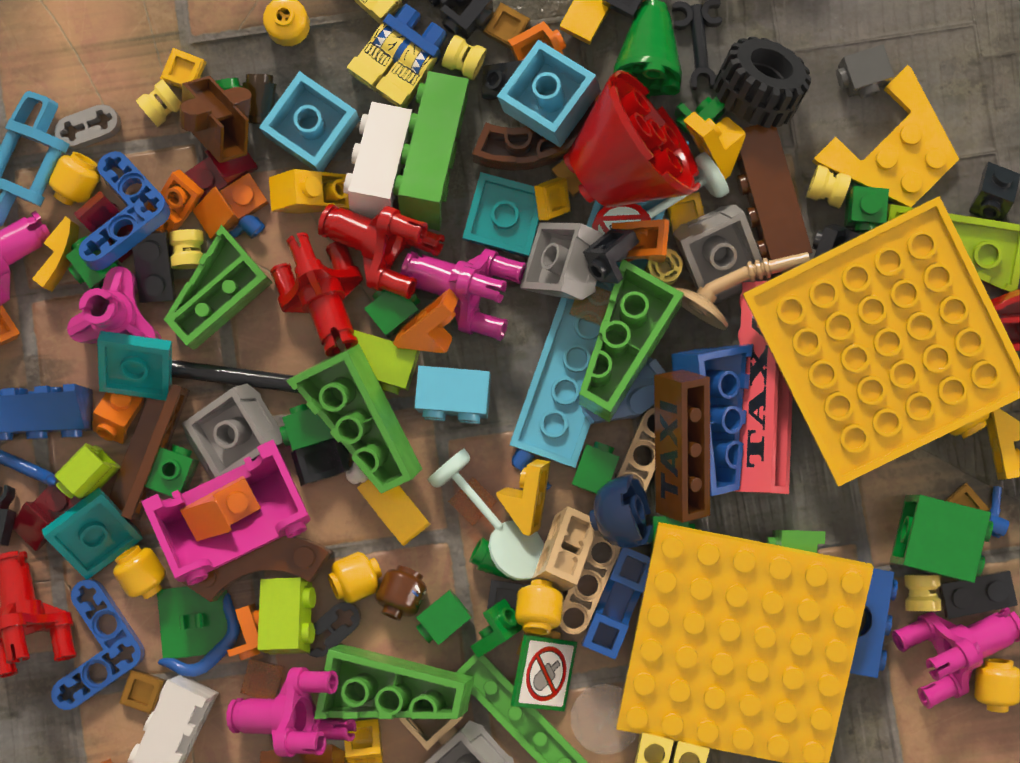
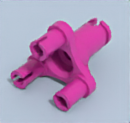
(17, 242)
(469, 283)
(121, 314)
(958, 649)
(292, 715)

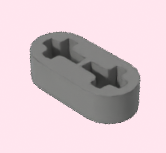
(85, 119)

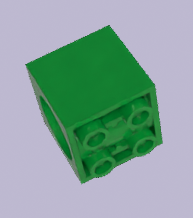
(941, 538)

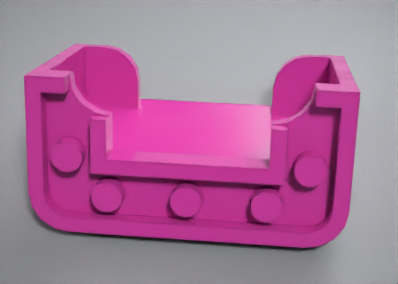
(280, 515)

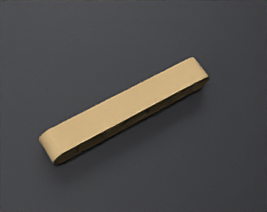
(602, 571)

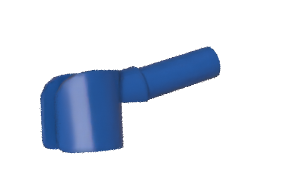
(250, 225)
(521, 459)
(1000, 525)

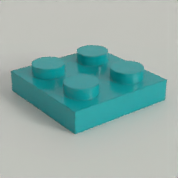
(502, 215)
(134, 365)
(92, 534)

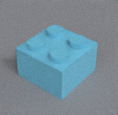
(549, 93)
(309, 122)
(452, 393)

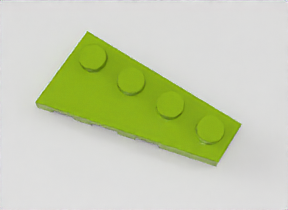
(990, 245)

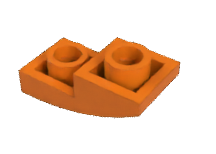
(181, 196)

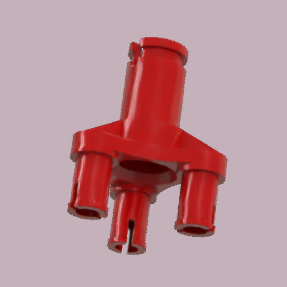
(380, 243)
(319, 290)
(25, 615)

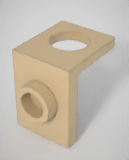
(442, 734)

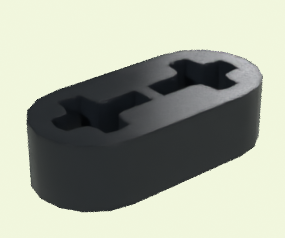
(339, 634)

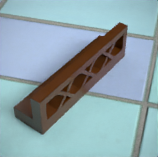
(152, 432)

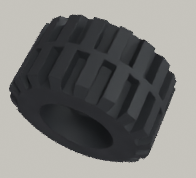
(762, 82)

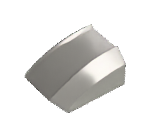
(717, 247)
(558, 261)
(231, 430)
(470, 745)

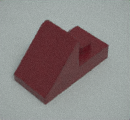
(212, 173)
(98, 212)
(40, 513)

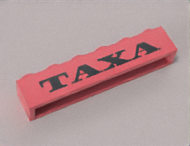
(768, 413)

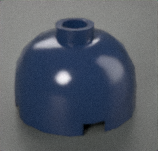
(621, 513)

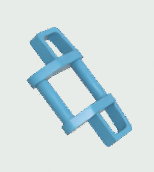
(38, 133)

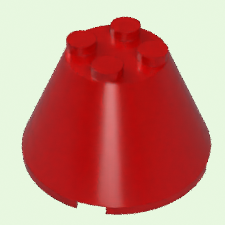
(630, 149)

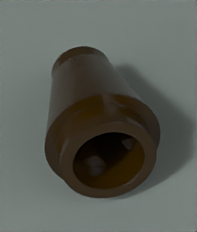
(262, 96)

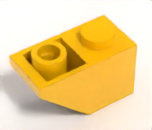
(306, 191)

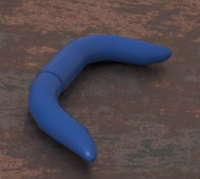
(28, 468)
(216, 652)

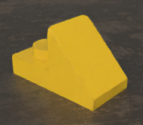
(718, 140)
(1002, 433)
(527, 504)

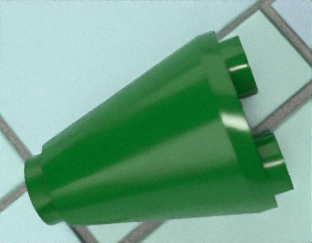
(652, 50)

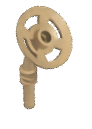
(702, 301)

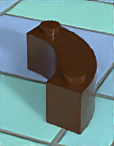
(520, 147)
(285, 554)

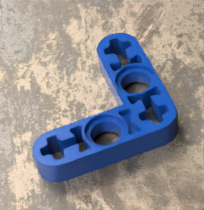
(135, 214)
(110, 643)

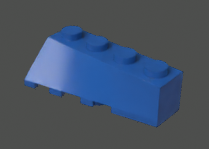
(727, 383)
(46, 410)

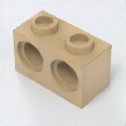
(565, 549)

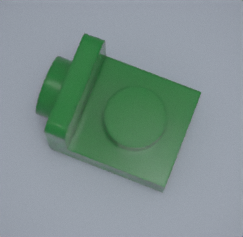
(707, 109)
(501, 628)

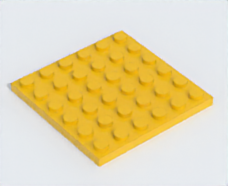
(887, 341)
(743, 645)

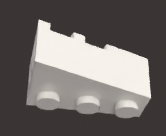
(377, 159)
(174, 722)

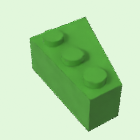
(217, 290)

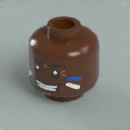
(401, 592)

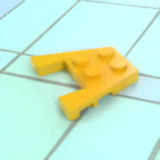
(908, 158)

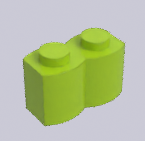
(86, 471)

